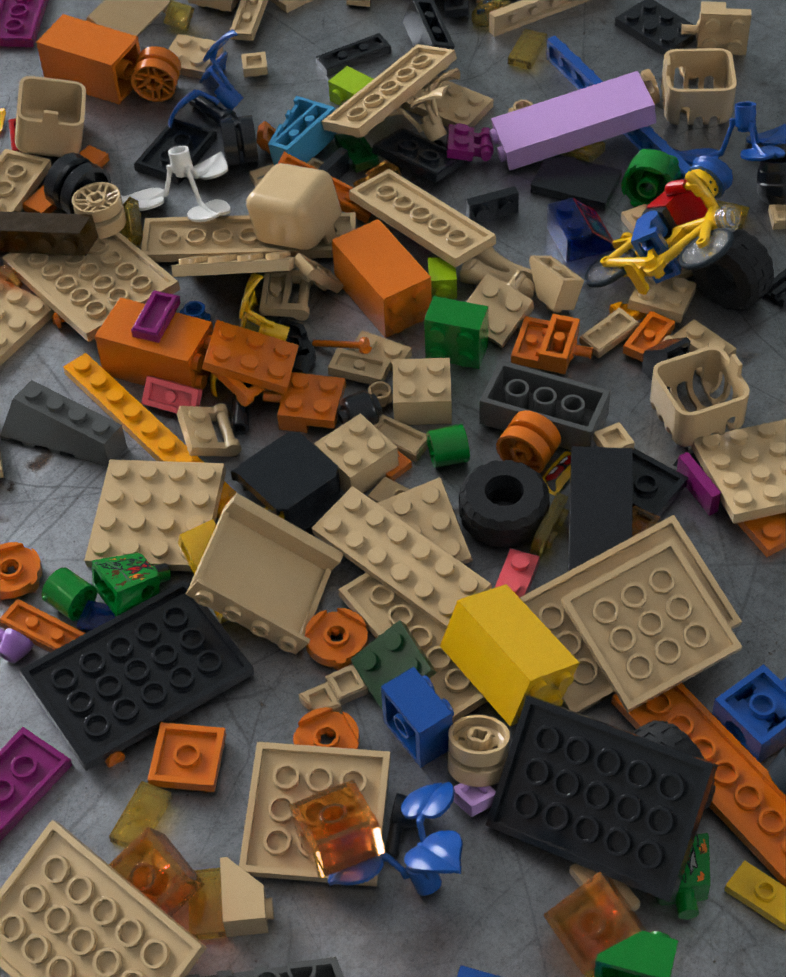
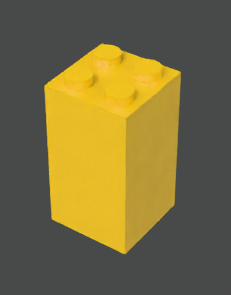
(507, 652)

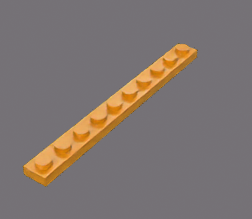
(133, 416)

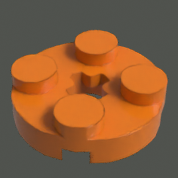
(28, 571)
(336, 653)
(327, 722)

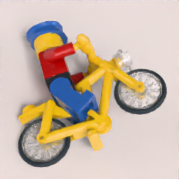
(674, 228)

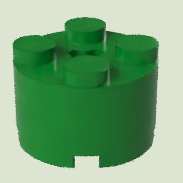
(648, 176)

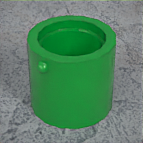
(448, 445)
(68, 593)

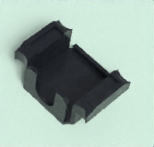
(293, 479)

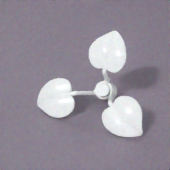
(182, 167)

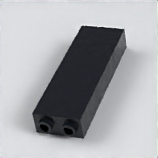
(599, 501)

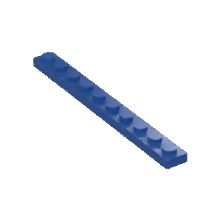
(581, 77)

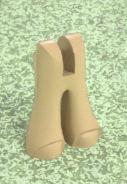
(497, 266)

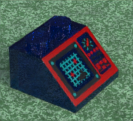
(577, 230)

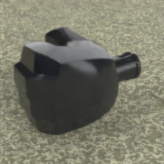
(772, 181)

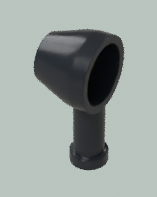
(396, 826)

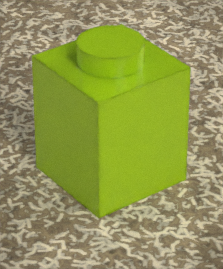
(442, 278)

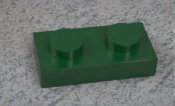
(359, 151)

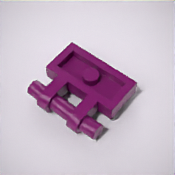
(466, 144)

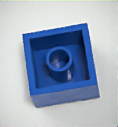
(417, 715)

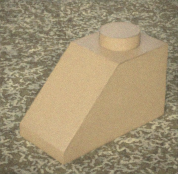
(555, 283)
(243, 901)

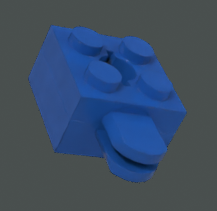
(749, 706)

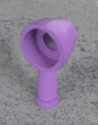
(14, 645)

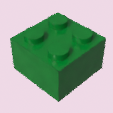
(456, 331)

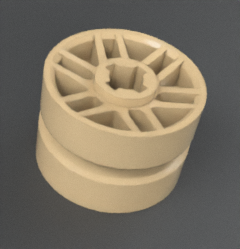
(104, 204)
(477, 750)

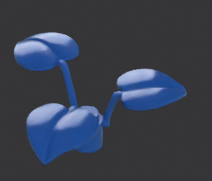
(226, 93)
(746, 122)
(432, 856)

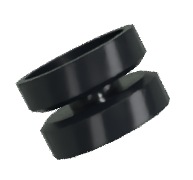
(68, 176)

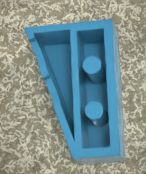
(302, 131)

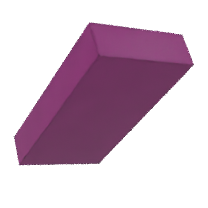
(155, 316)
(699, 484)

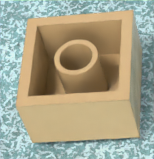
(422, 391)
(360, 453)

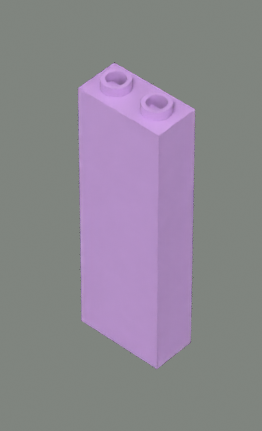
(573, 120)

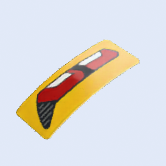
(558, 473)

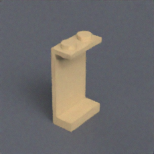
(128, 15)

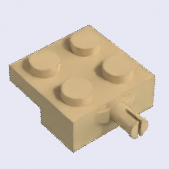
(721, 27)
(505, 306)

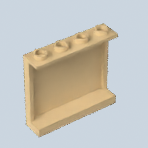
(263, 573)

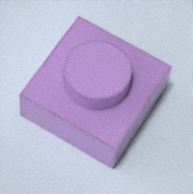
(473, 799)

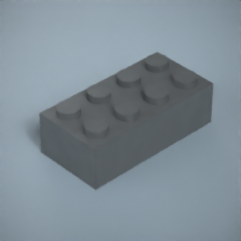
(569, 404)

